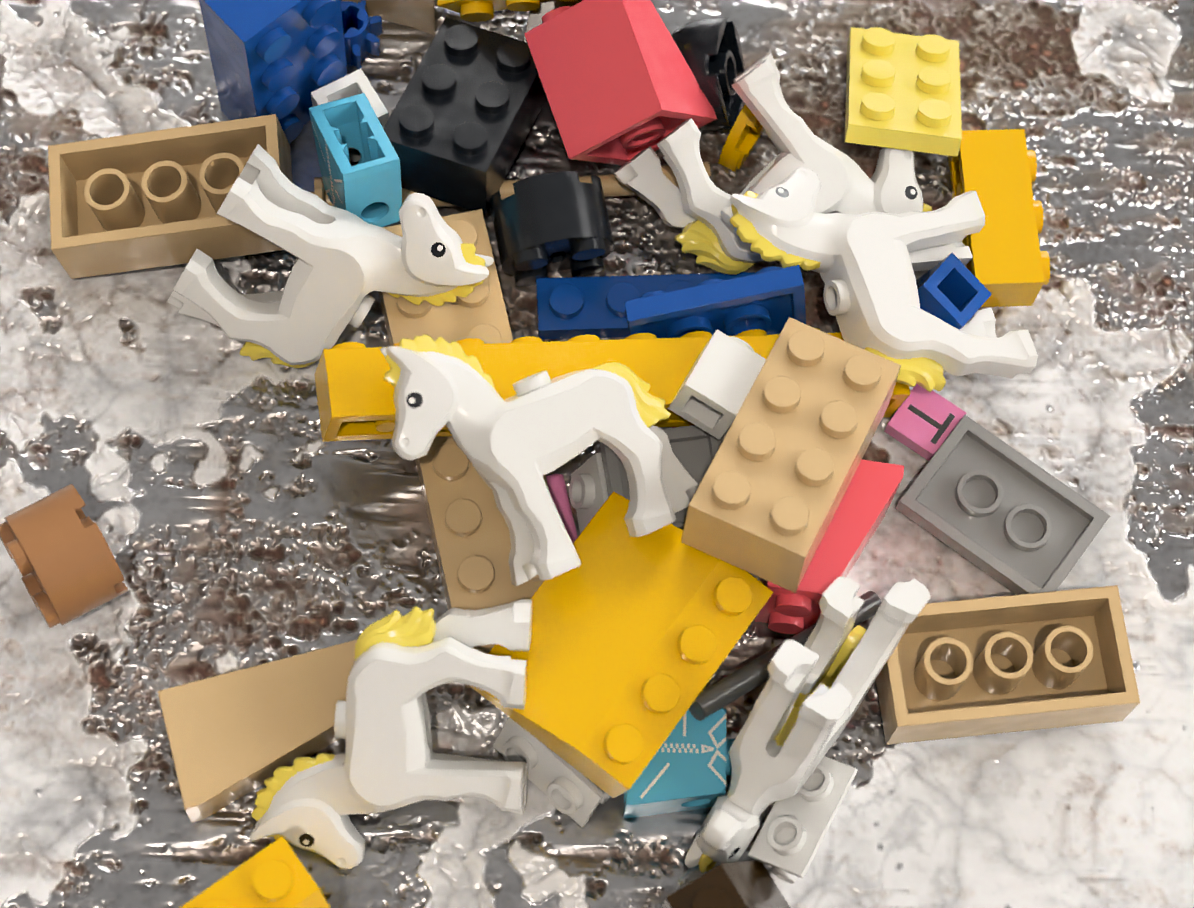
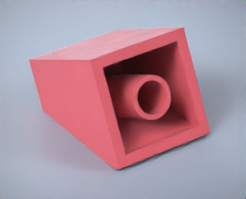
(614, 79)
(842, 544)

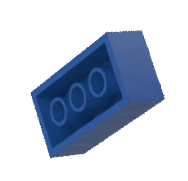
(273, 56)

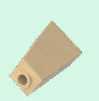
(248, 722)

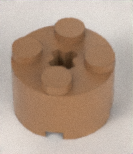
(62, 557)

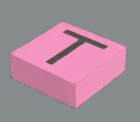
(924, 421)

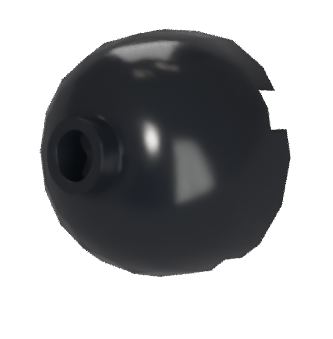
(715, 58)

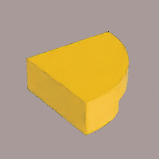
(741, 140)

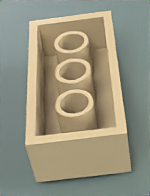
(155, 195)
(790, 454)
(1009, 666)

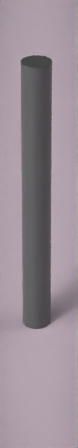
(756, 671)

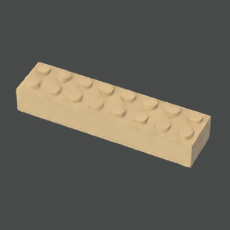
(460, 506)

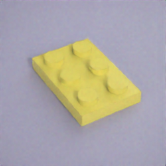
(903, 91)

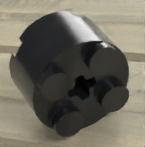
(552, 227)

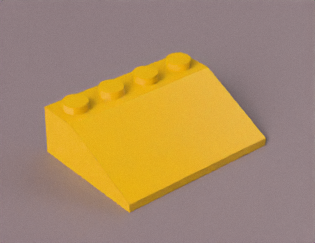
(626, 645)

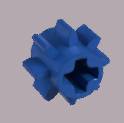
(360, 32)

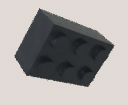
(465, 115)

